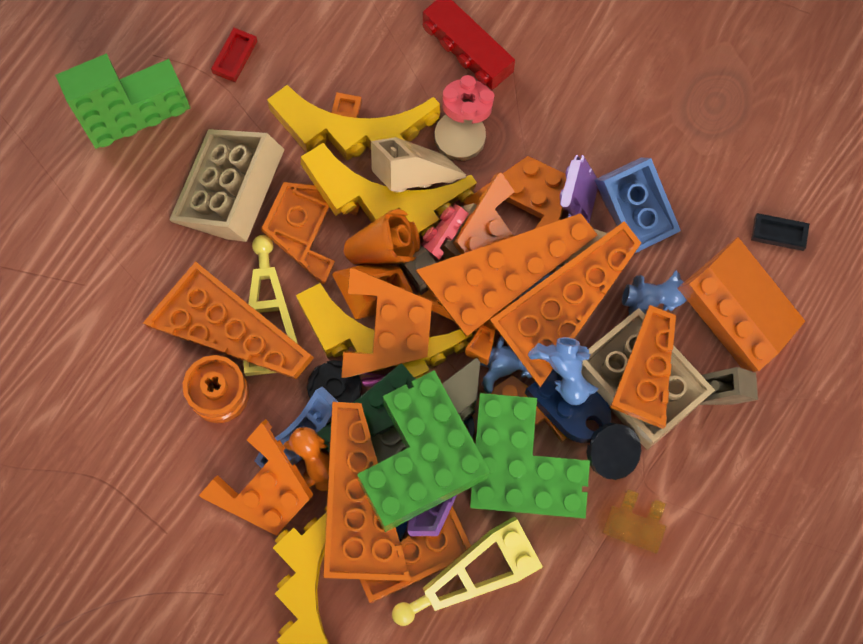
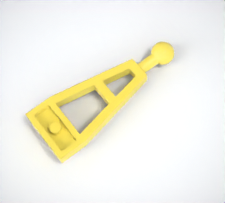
(263, 246)
(516, 552)

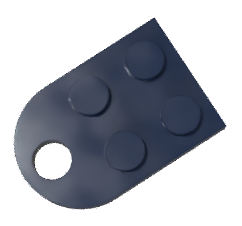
(567, 417)

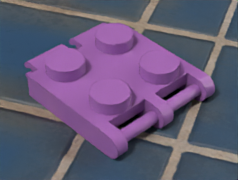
(579, 188)

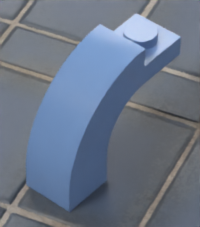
(314, 416)

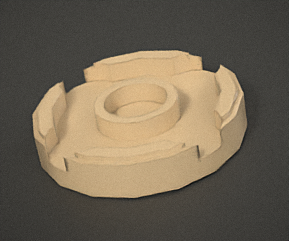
(459, 139)

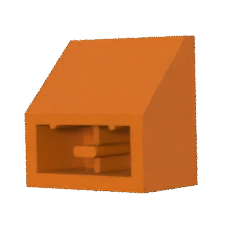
(365, 305)

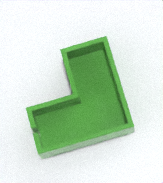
(121, 107)
(438, 456)
(517, 477)

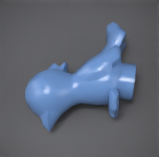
(644, 294)
(567, 361)
(501, 363)

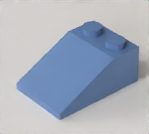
(639, 199)

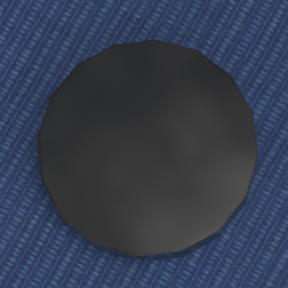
(329, 377)
(614, 451)

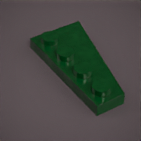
(372, 403)

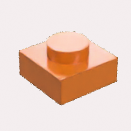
(347, 105)

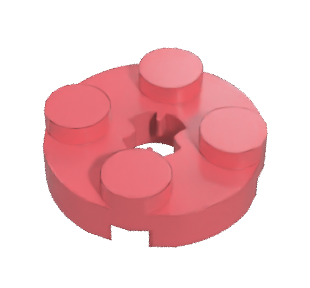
(467, 89)

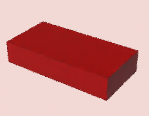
(234, 55)

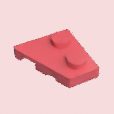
(447, 228)

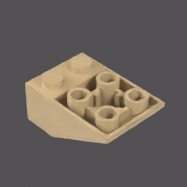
(408, 165)

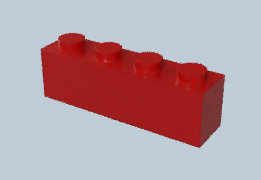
(468, 42)

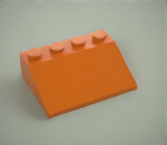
(742, 306)

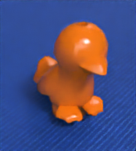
(308, 445)

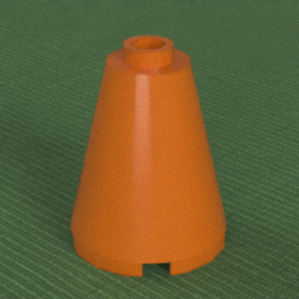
(384, 241)

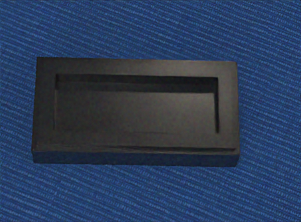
(780, 232)

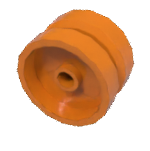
(201, 392)

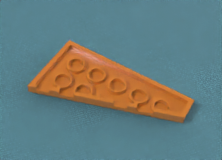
(491, 277)
(565, 299)
(218, 319)
(354, 537)

